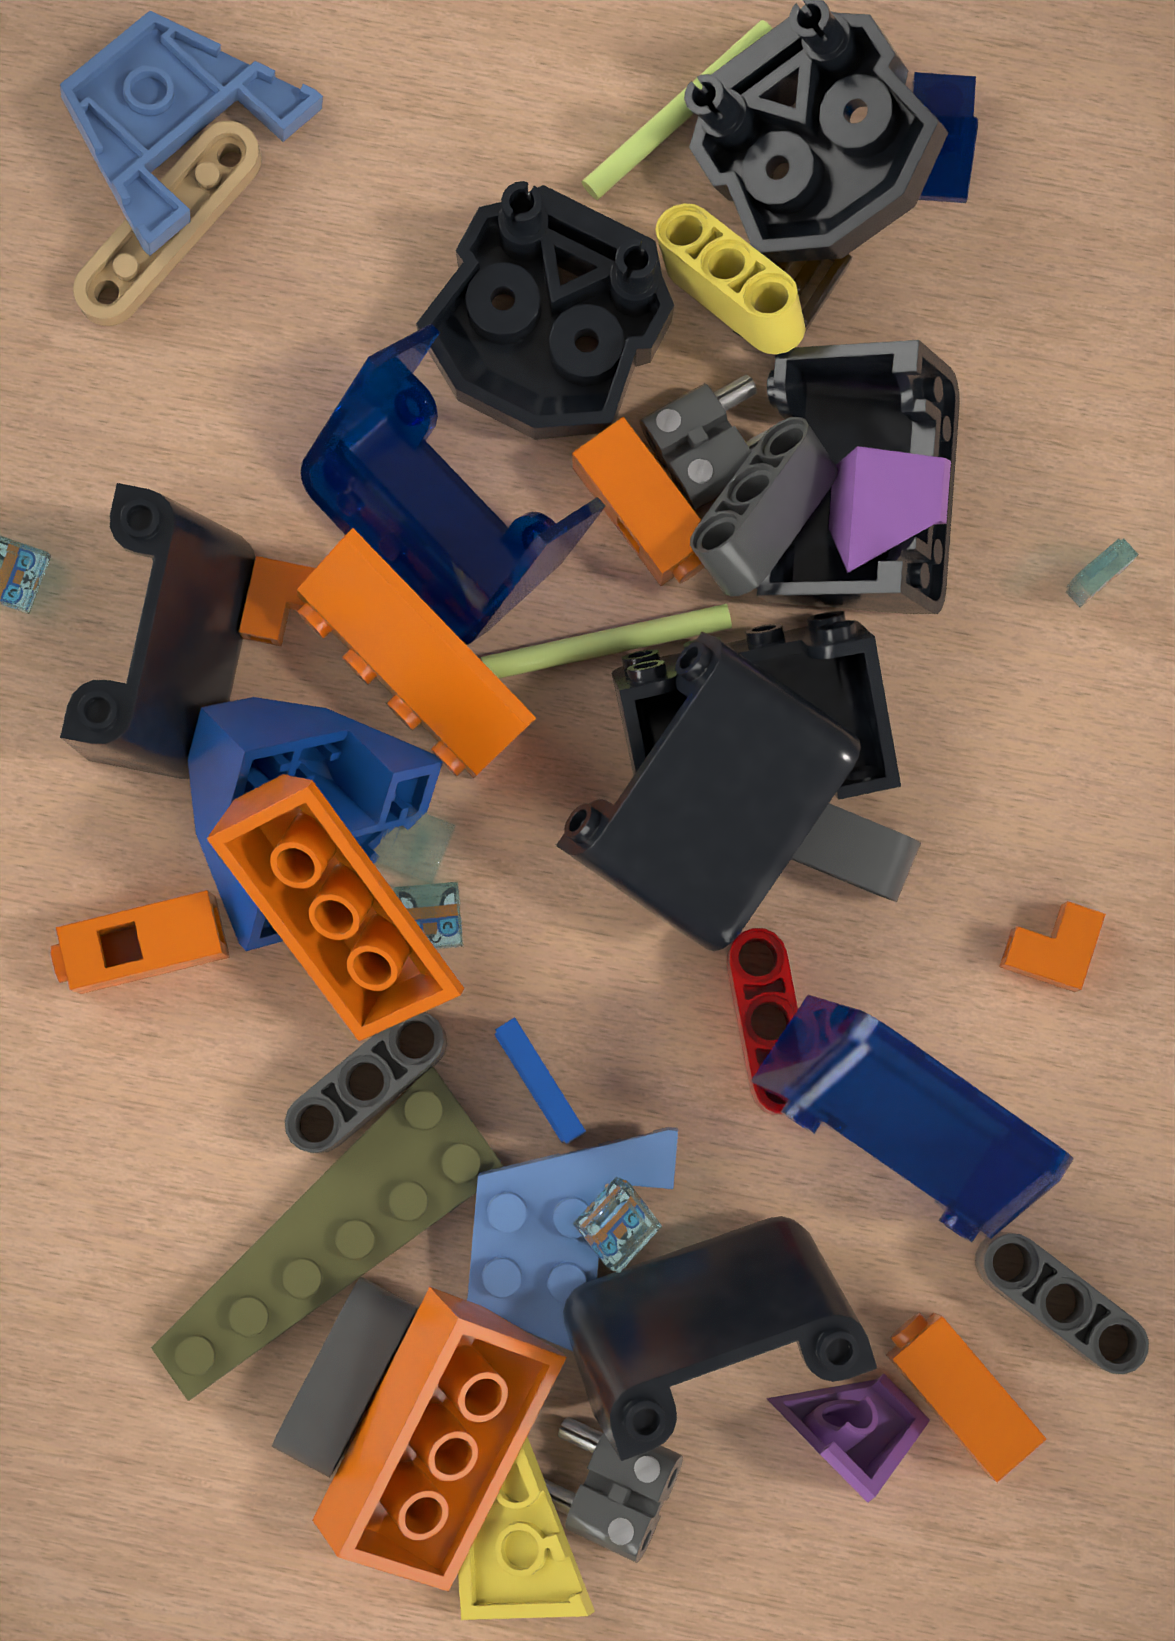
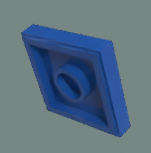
(539, 1081)

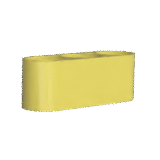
(731, 278)

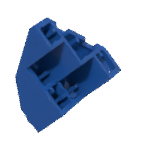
(357, 769)

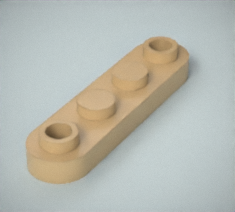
(204, 188)

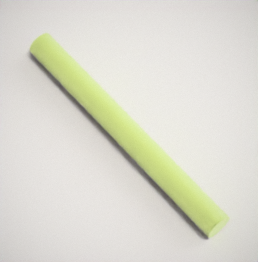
(659, 126)
(609, 641)

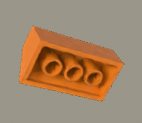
(413, 655)
(331, 906)
(437, 1441)

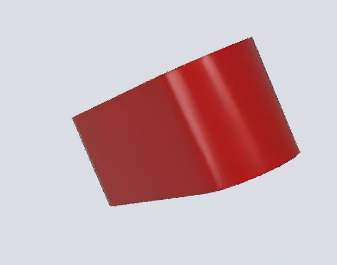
(754, 991)

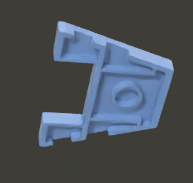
(152, 97)
(524, 1233)

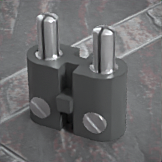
(698, 441)
(619, 1498)

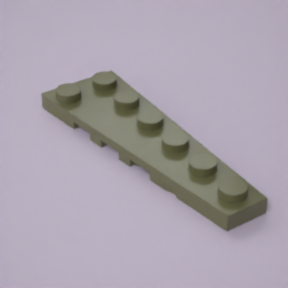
(364, 1208)

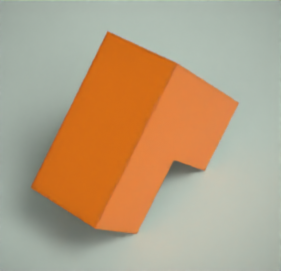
(270, 598)
(1059, 958)

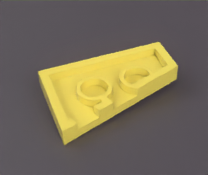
(522, 1555)

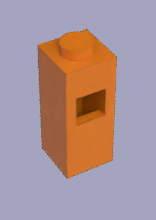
(640, 501)
(140, 943)
(964, 1394)

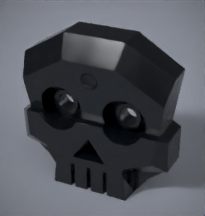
(841, 175)
(525, 359)

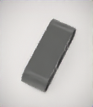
(764, 506)
(859, 852)
(336, 1095)
(1092, 1309)
(344, 1376)

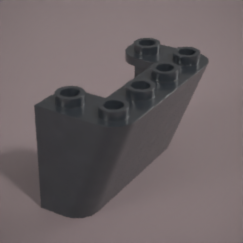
(826, 663)

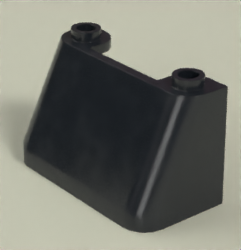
(874, 398)
(183, 642)
(716, 797)
(700, 1314)

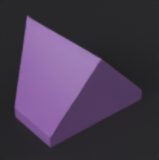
(885, 500)
(857, 1428)

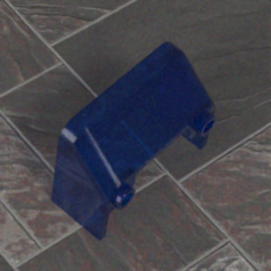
(416, 511)
(911, 1116)

